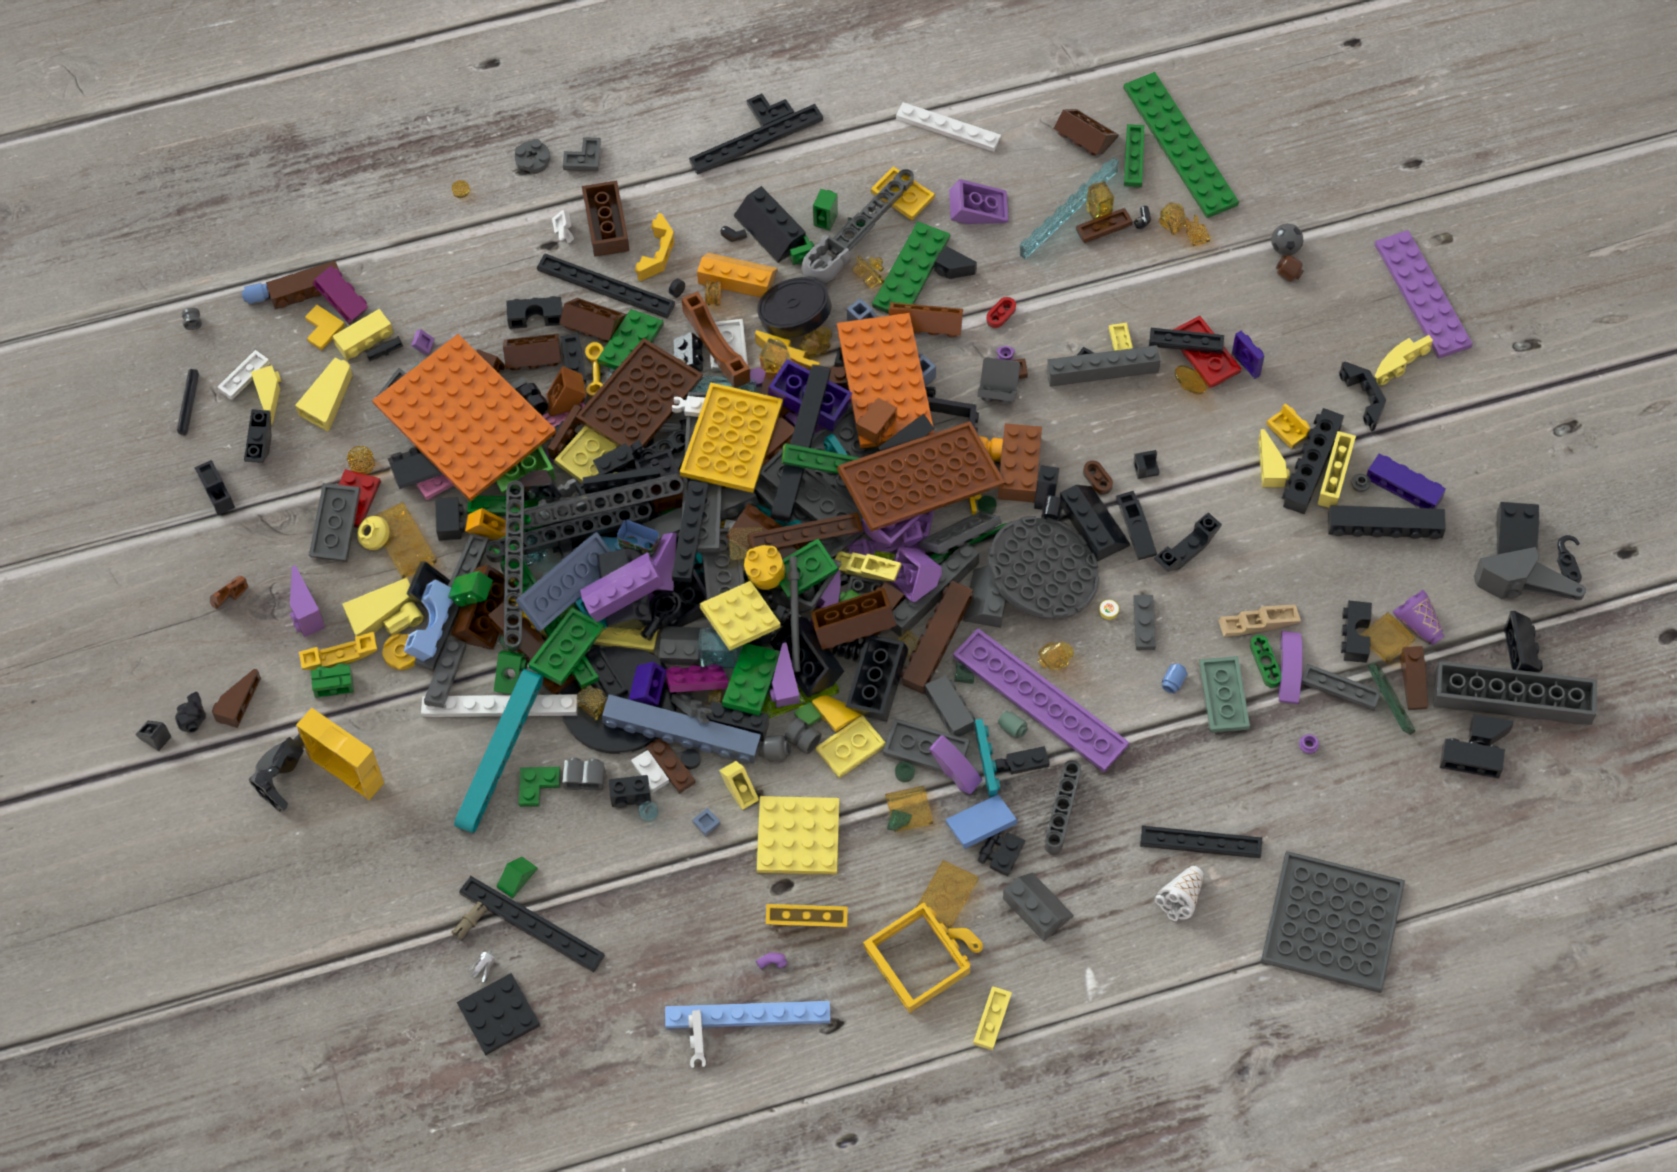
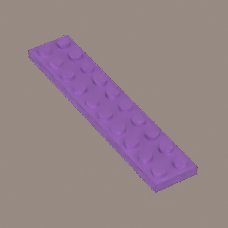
(1041, 700)

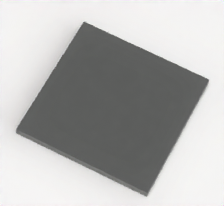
(1333, 921)

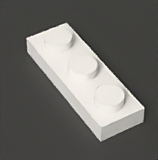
(242, 375)

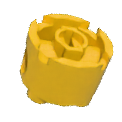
(764, 567)

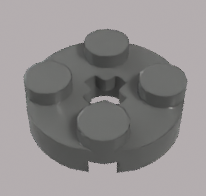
(528, 148)

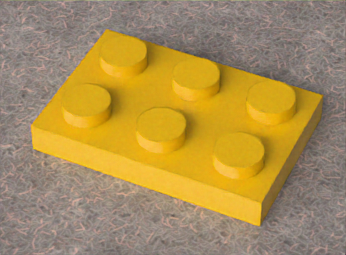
(912, 201)

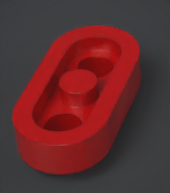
(999, 313)

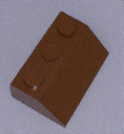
(1085, 131)
(591, 319)
(532, 351)

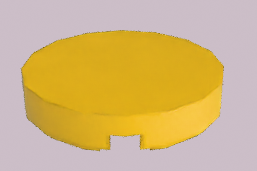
(394, 654)

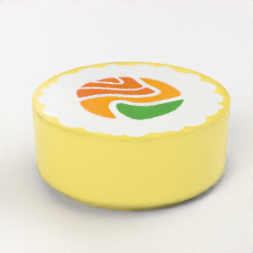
(1109, 609)

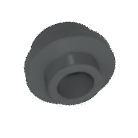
(1361, 487)

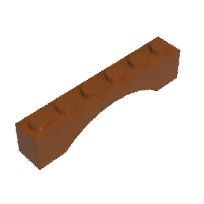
(727, 359)

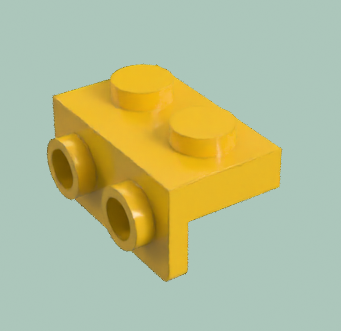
(1289, 426)

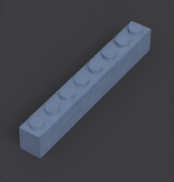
(680, 729)

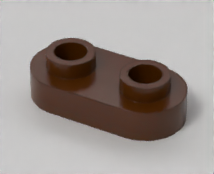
(1099, 478)

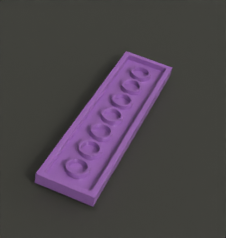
(1423, 294)

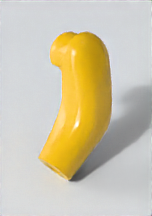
(968, 937)

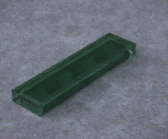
(1391, 698)

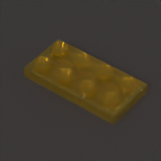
(405, 541)

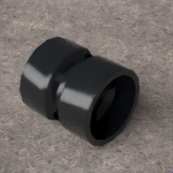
(533, 396)

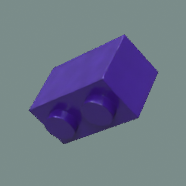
(647, 684)

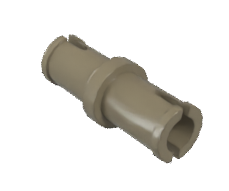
(469, 920)

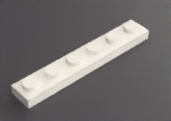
(948, 127)

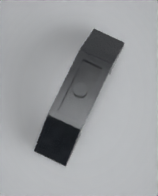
(1352, 375)
(1191, 545)

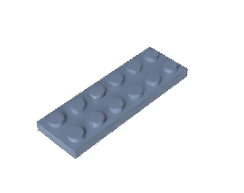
(563, 583)

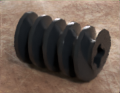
(850, 649)

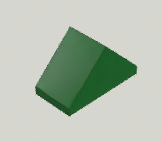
(515, 876)

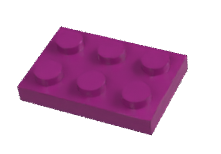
(696, 678)

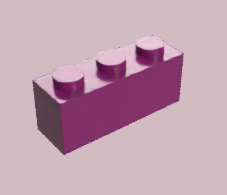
(340, 294)

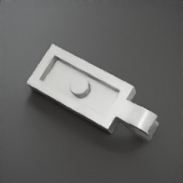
(697, 1040)

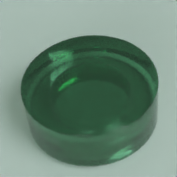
(987, 504)
(904, 771)

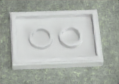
(734, 335)

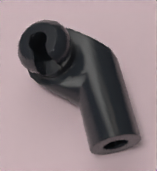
(732, 235)

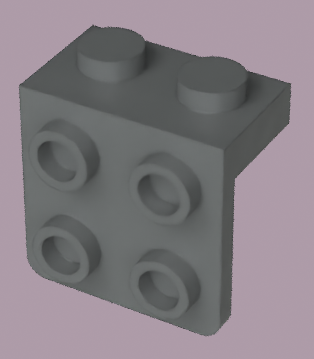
(999, 380)

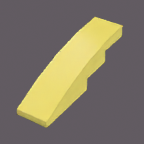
(868, 566)

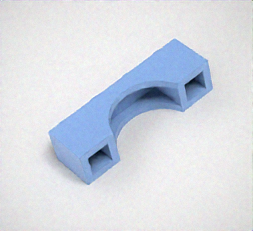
(422, 642)

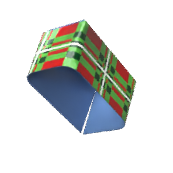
(638, 532)

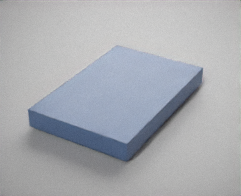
(981, 821)

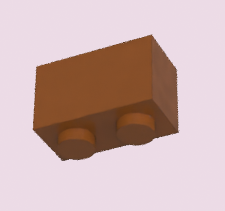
(876, 420)

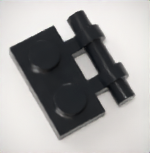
(1006, 855)

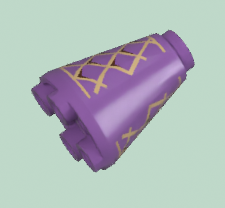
(1420, 617)

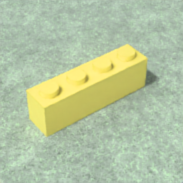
(1336, 469)

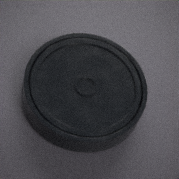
(794, 307)

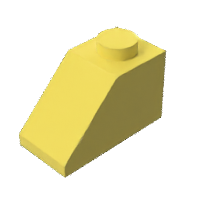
(739, 784)

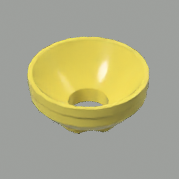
(378, 535)

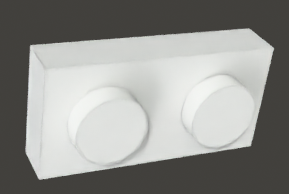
(646, 765)

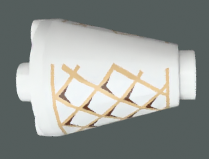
(1181, 894)

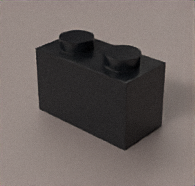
(449, 518)

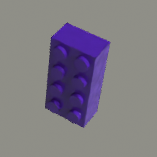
(791, 384)

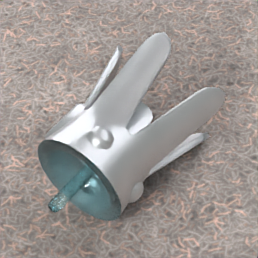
(485, 959)

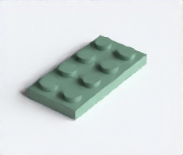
(1224, 694)

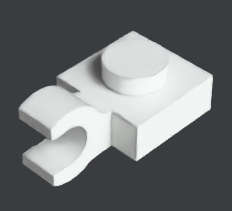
(561, 224)

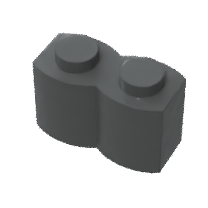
(583, 774)

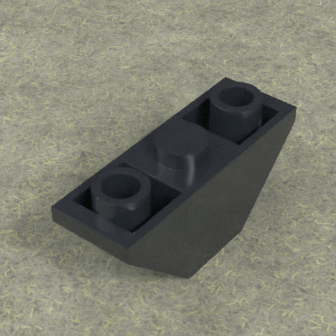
(258, 436)
(538, 486)

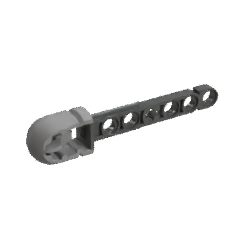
(819, 264)

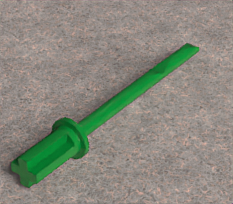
(939, 558)

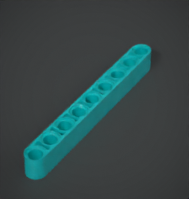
(498, 751)

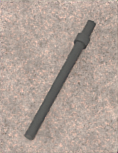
(793, 577)

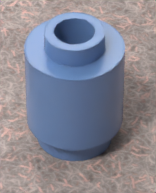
(255, 293)
(1174, 678)

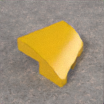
(834, 712)

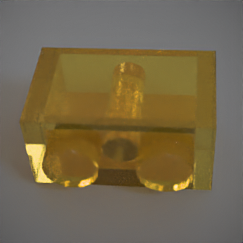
(1099, 200)

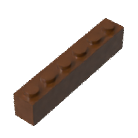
(937, 636)

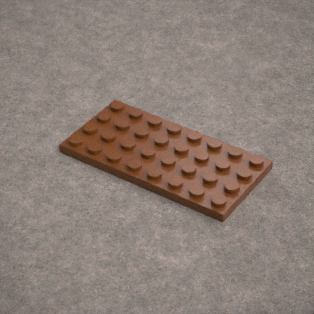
(920, 476)

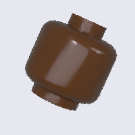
(1289, 268)

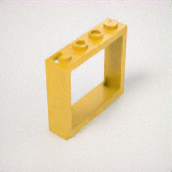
(940, 931)

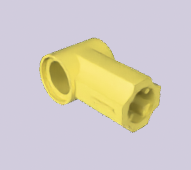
(408, 616)

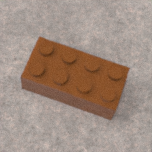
(1020, 462)

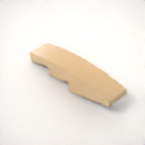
(1263, 620)

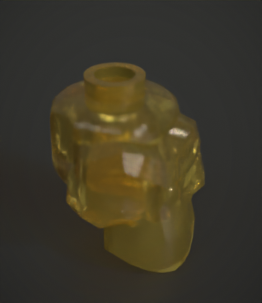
(1172, 217)
(816, 342)
(1055, 655)

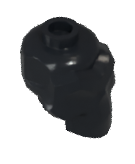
(190, 714)

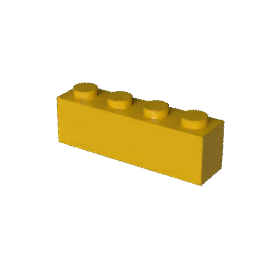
(806, 915)

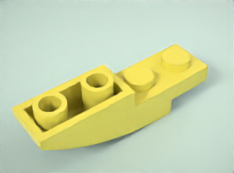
(1403, 354)

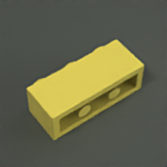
(363, 334)

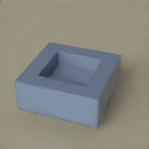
(706, 822)

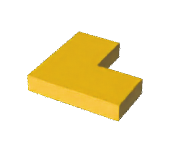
(326, 325)

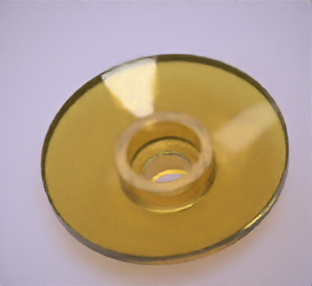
(1190, 379)

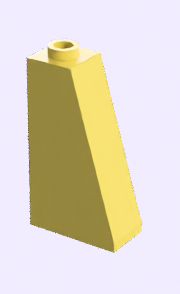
(325, 396)
(370, 610)

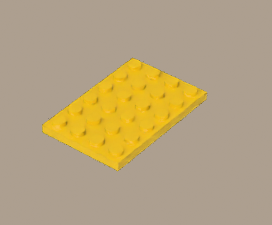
(731, 437)

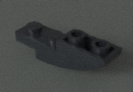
(1136, 525)

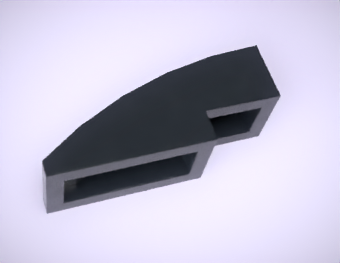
(214, 487)

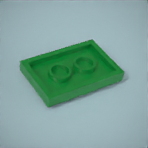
(813, 567)

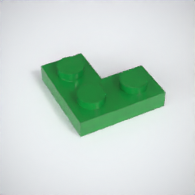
(532, 780)

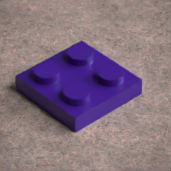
(1248, 354)

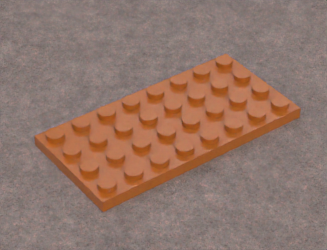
(885, 365)

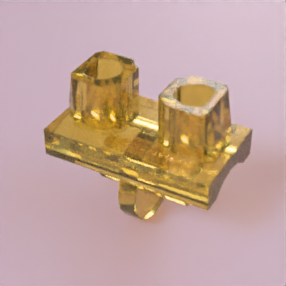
(873, 277)

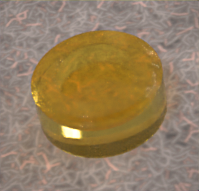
(460, 189)

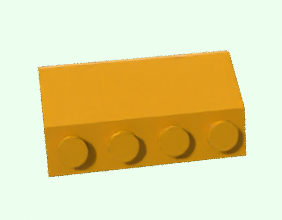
(736, 274)

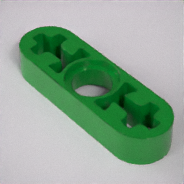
(1264, 669)

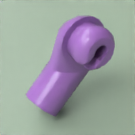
(771, 957)

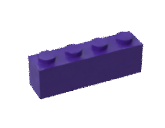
(1405, 483)

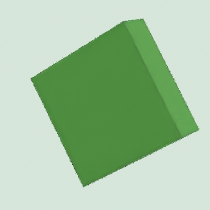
(808, 714)

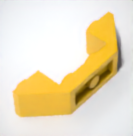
(651, 266)

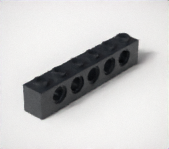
(1299, 500)

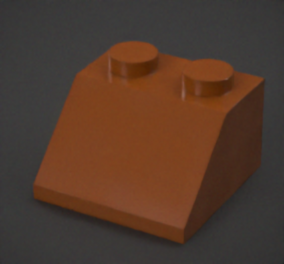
(565, 392)

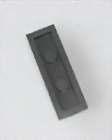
(1144, 622)

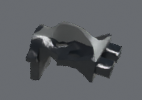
(276, 761)

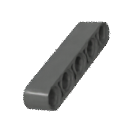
(1062, 815)

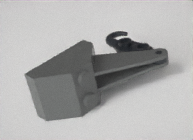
(1519, 571)

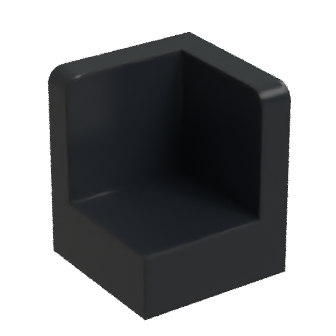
(1146, 464)

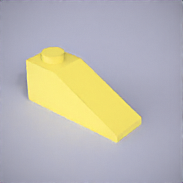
(268, 388)
(1272, 463)

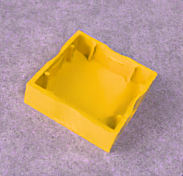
(340, 753)

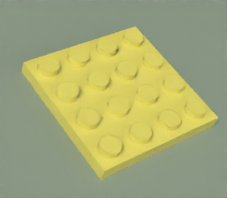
(798, 835)

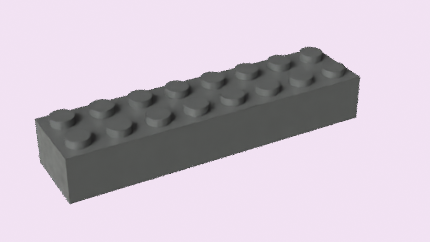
(1515, 692)

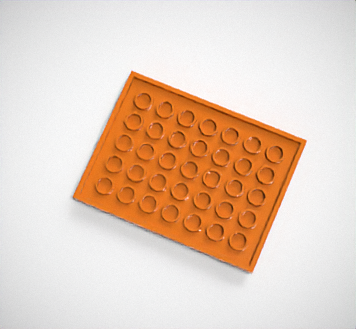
(464, 417)

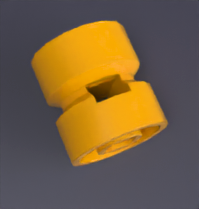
(993, 447)

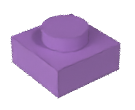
(422, 342)

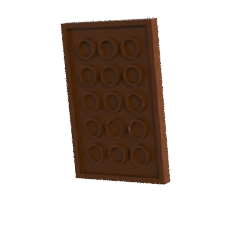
(639, 395)

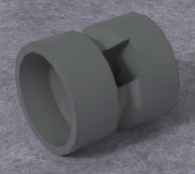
(805, 737)

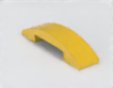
(340, 654)

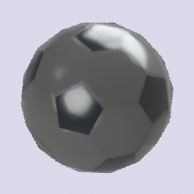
(1287, 239)

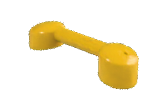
(592, 352)

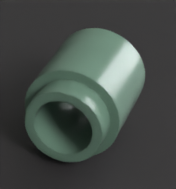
(1013, 724)

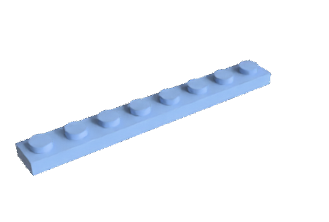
(750, 1014)

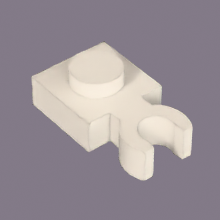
(691, 406)

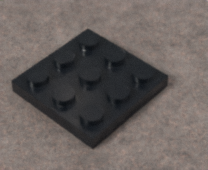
(498, 1014)

